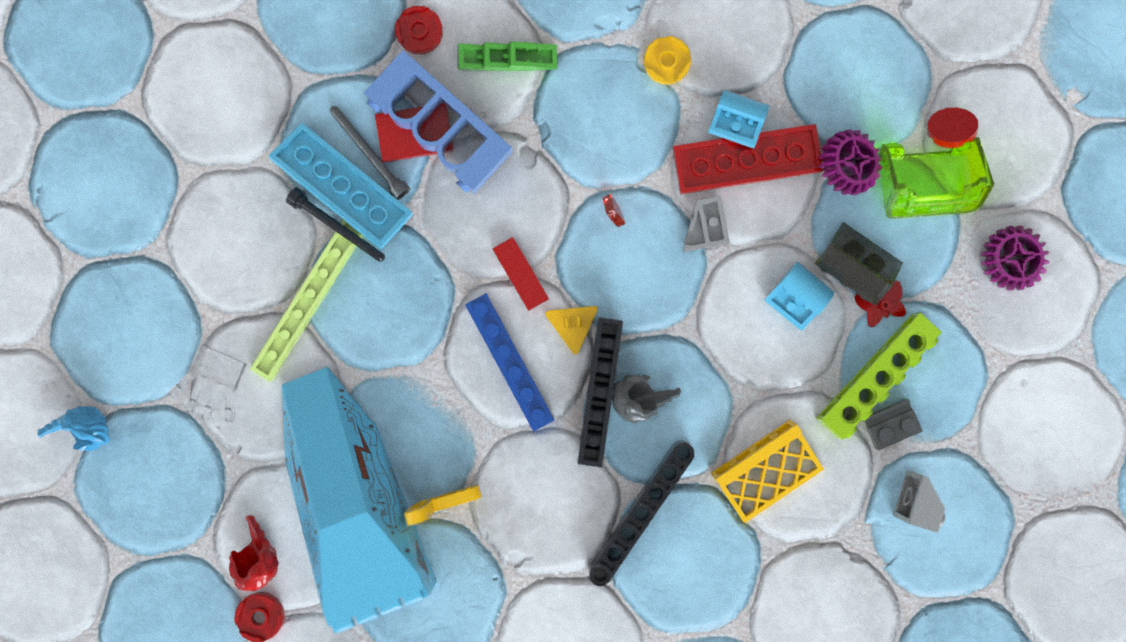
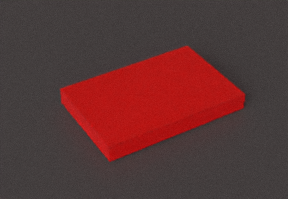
(400, 143)

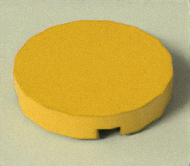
(667, 60)

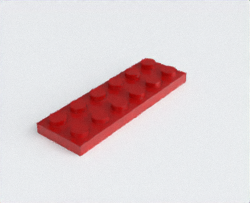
(731, 164)

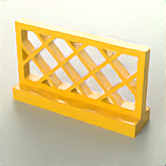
(760, 452)

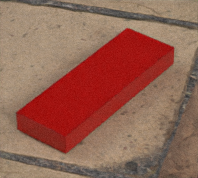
(520, 274)

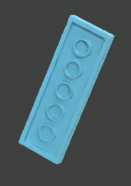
(341, 185)

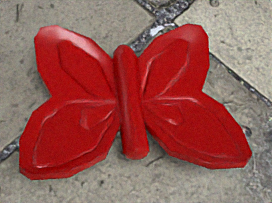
(887, 305)

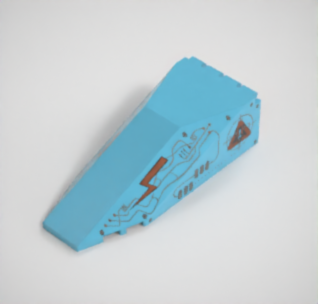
(349, 505)

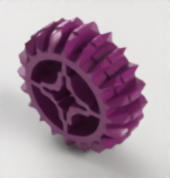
(856, 149)
(1013, 238)

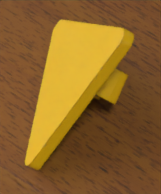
(572, 324)

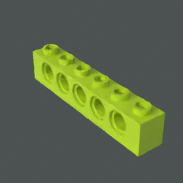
(926, 338)

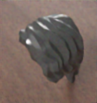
(636, 400)

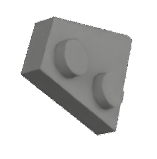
(706, 225)

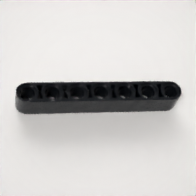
(639, 525)

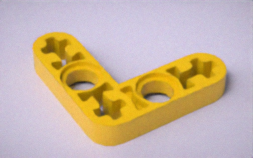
(424, 509)

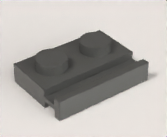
(892, 424)

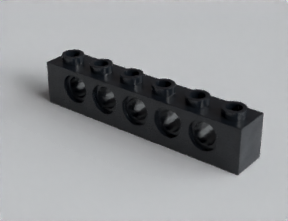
(600, 392)

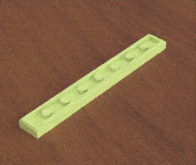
(304, 305)

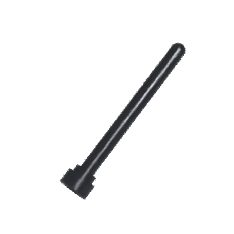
(298, 199)

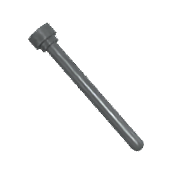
(397, 188)

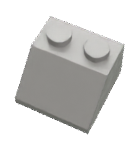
(919, 503)

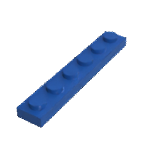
(509, 362)

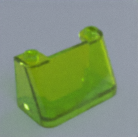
(934, 181)

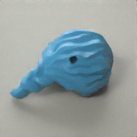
(85, 424)

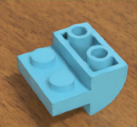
(738, 118)
(799, 296)

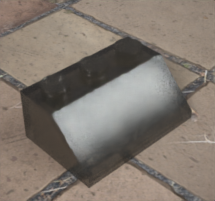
(859, 264)

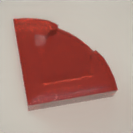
(613, 210)

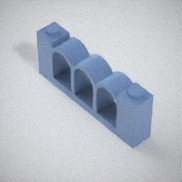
(397, 80)

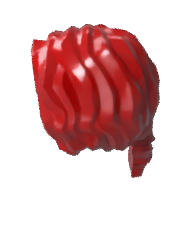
(254, 564)

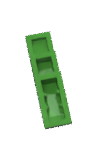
(507, 57)

